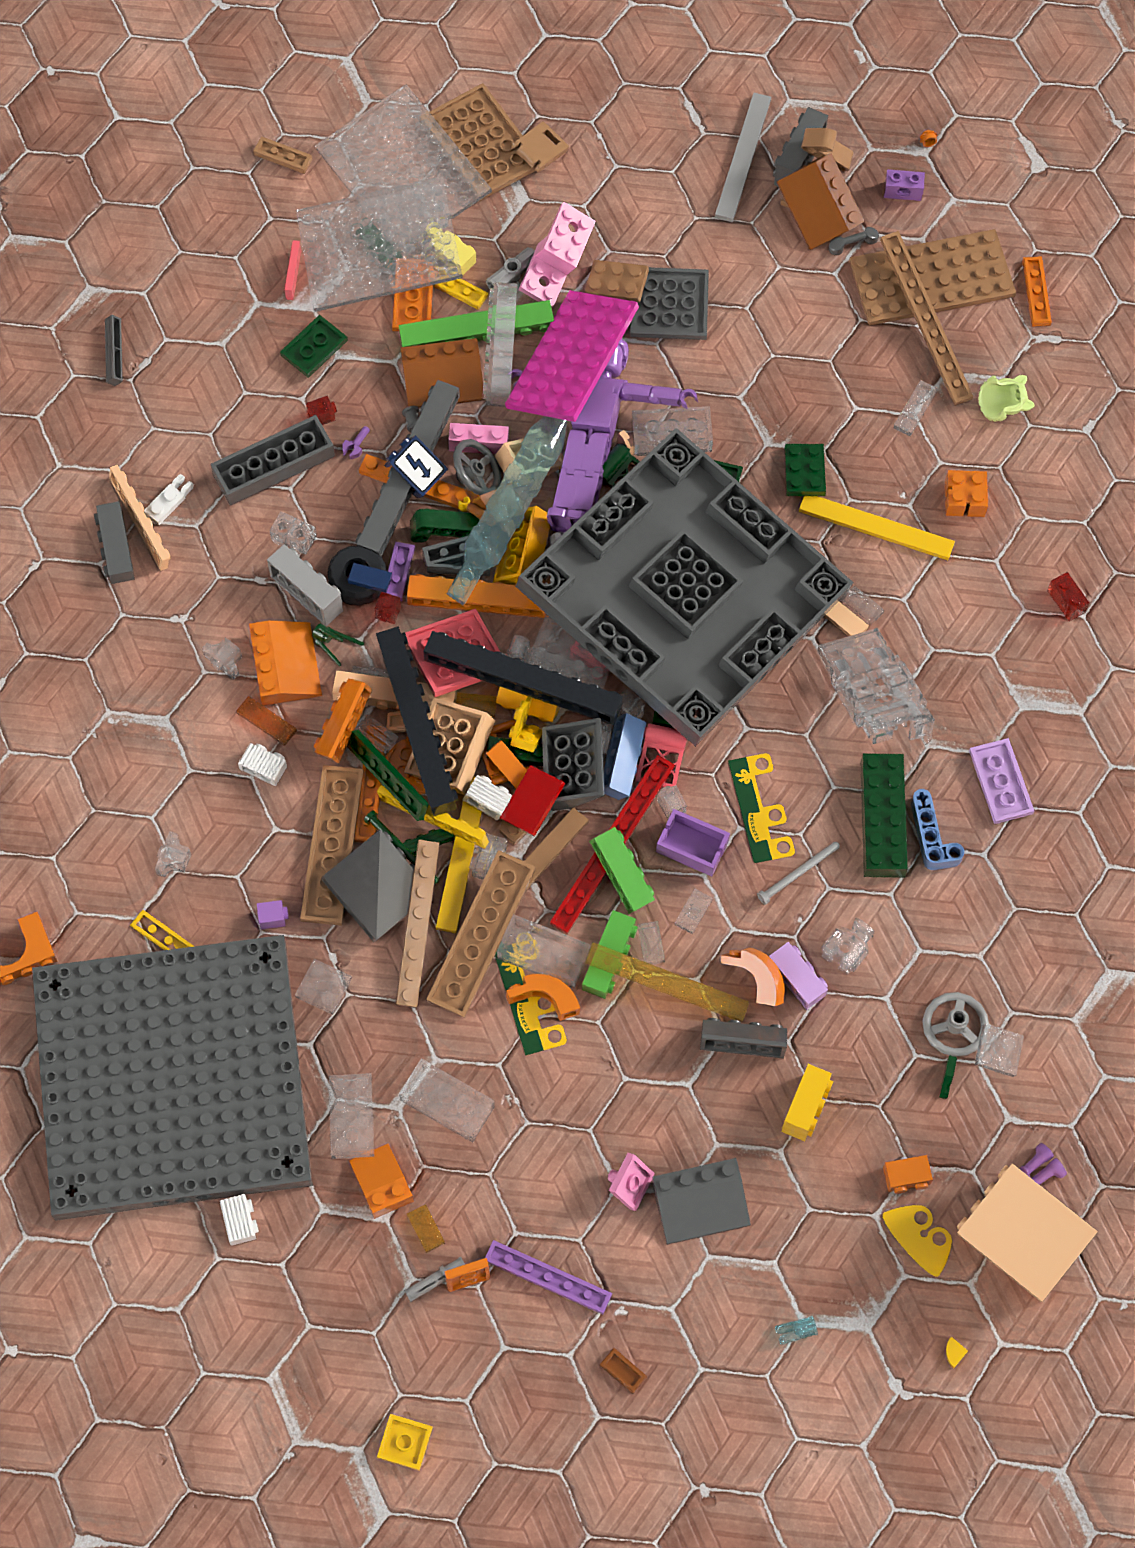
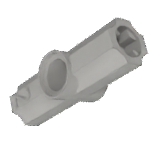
(519, 264)

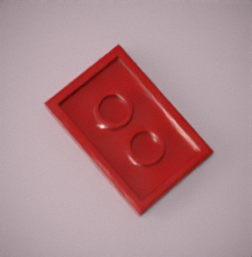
(532, 800)

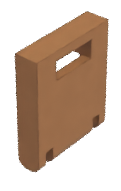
(536, 147)

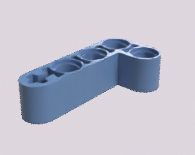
(931, 829)

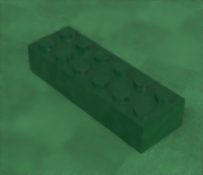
(883, 815)

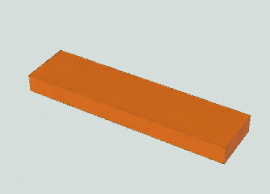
(1036, 291)

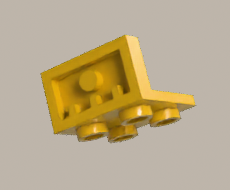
(524, 736)

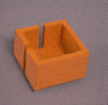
(967, 488)

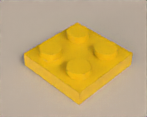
(404, 1442)

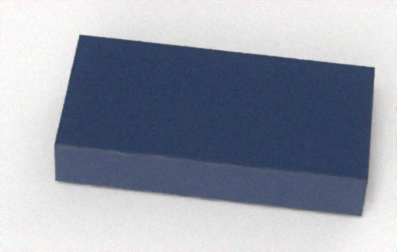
(370, 577)

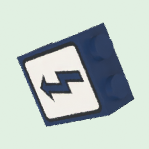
(416, 465)

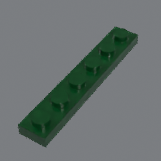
(387, 775)

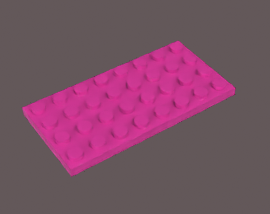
(572, 355)

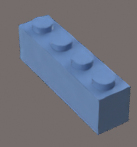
(623, 756)

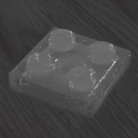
(323, 986)
(999, 1050)

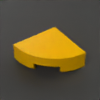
(954, 1352)

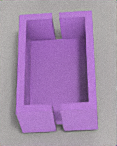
(692, 842)

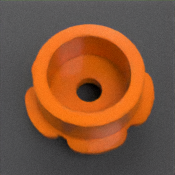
(928, 138)

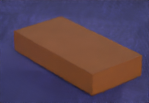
(623, 1370)

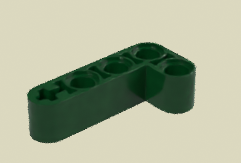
(440, 523)

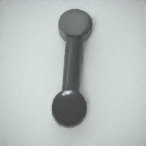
(837, 244)

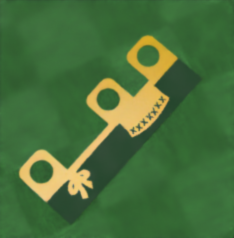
(754, 815)
(527, 1012)

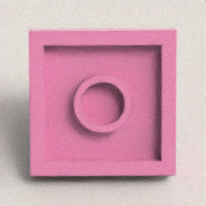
(630, 1181)

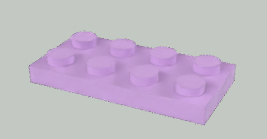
(1001, 781)

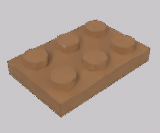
(617, 280)

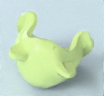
(1004, 397)

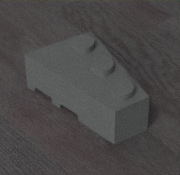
(446, 557)

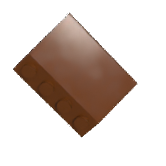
(820, 201)
(449, 362)

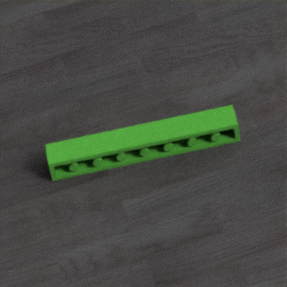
(528, 318)

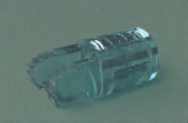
(801, 1329)

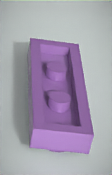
(400, 568)

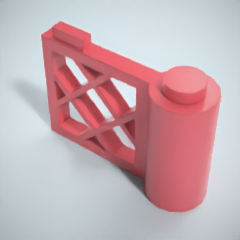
(665, 740)

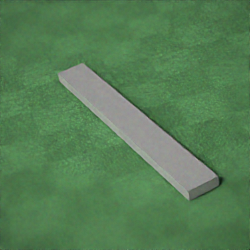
(743, 157)

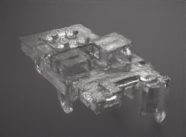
(862, 659)

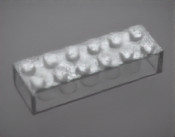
(501, 341)

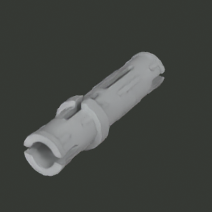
(431, 1281)

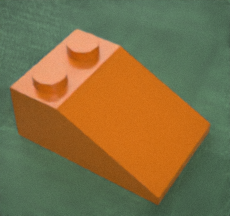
(382, 1181)

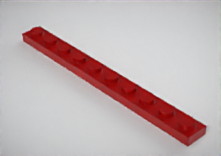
(626, 823)

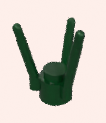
(325, 634)

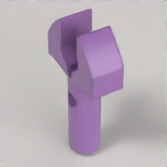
(355, 443)

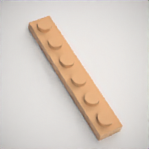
(136, 512)

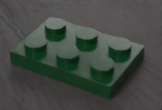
(313, 346)
(805, 470)

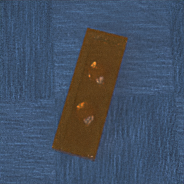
(266, 720)

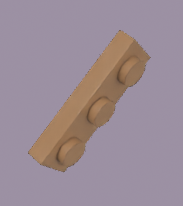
(282, 155)

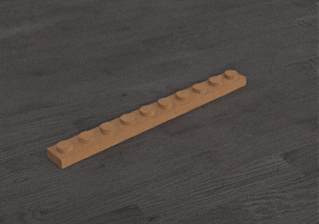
(926, 318)

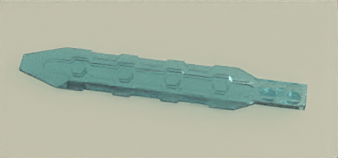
(509, 503)

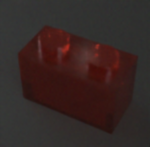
(1068, 596)

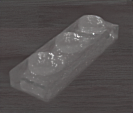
(915, 408)

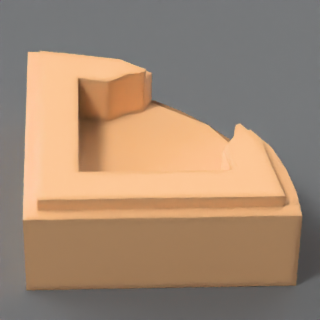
(623, 439)

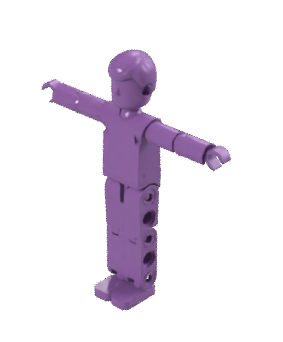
(593, 436)

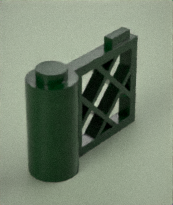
(616, 463)

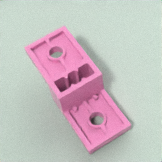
(557, 254)

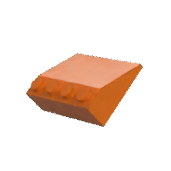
(285, 661)
(343, 719)

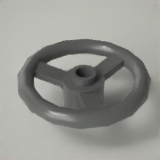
(474, 469)

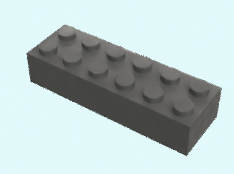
(272, 460)

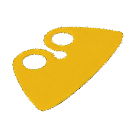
(921, 1249)

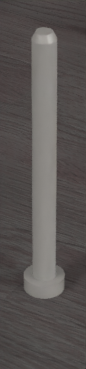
(764, 896)

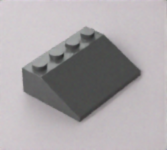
(576, 757)
(701, 1201)

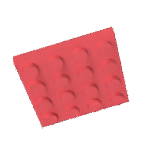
(463, 626)

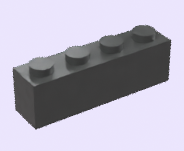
(115, 542)

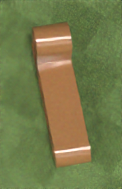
(822, 142)

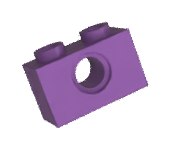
(904, 185)

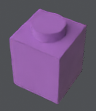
(272, 914)

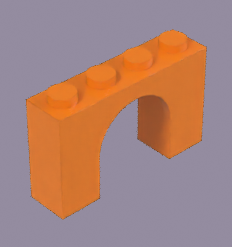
(37, 950)

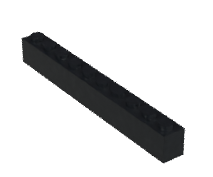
(523, 677)
(415, 718)

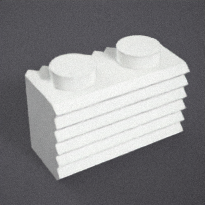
(263, 764)
(487, 797)
(238, 1219)

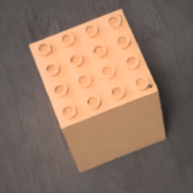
(1025, 1232)

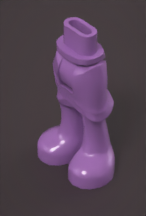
(1043, 1155)

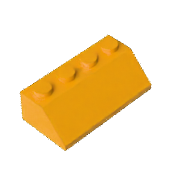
(524, 546)

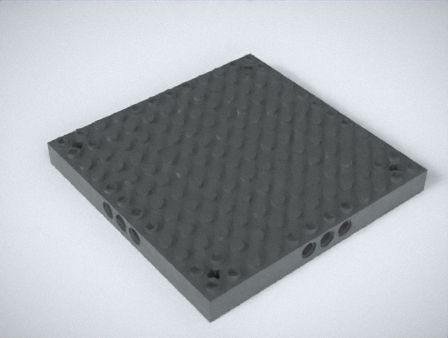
(684, 586)
(170, 1077)

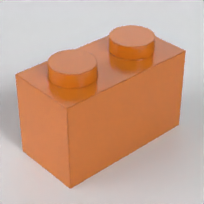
(908, 1174)

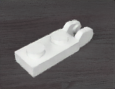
(168, 500)

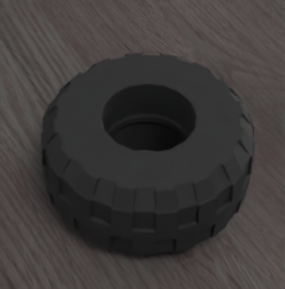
(341, 566)

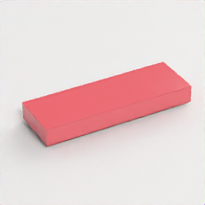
(292, 271)

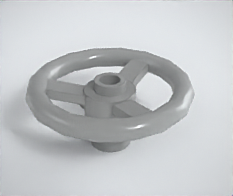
(953, 1027)

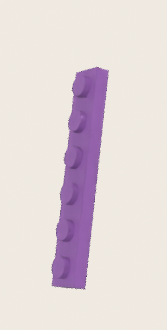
(548, 1277)

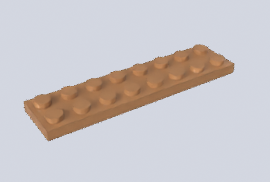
(331, 841)
(481, 934)

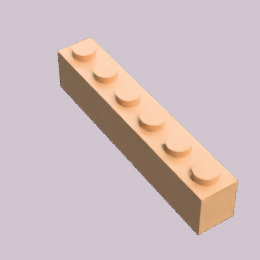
(382, 690)

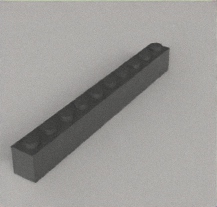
(397, 492)

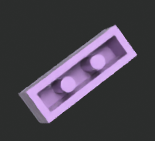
(799, 975)

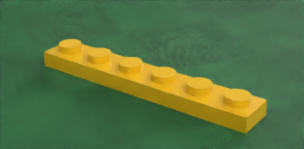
(444, 821)

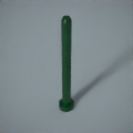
(372, 818)

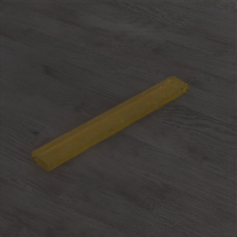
(667, 982)

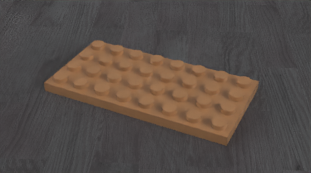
(952, 270)

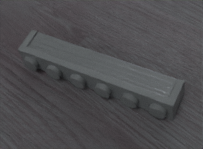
(113, 350)

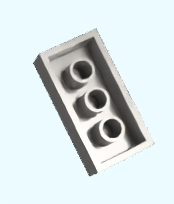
(305, 584)

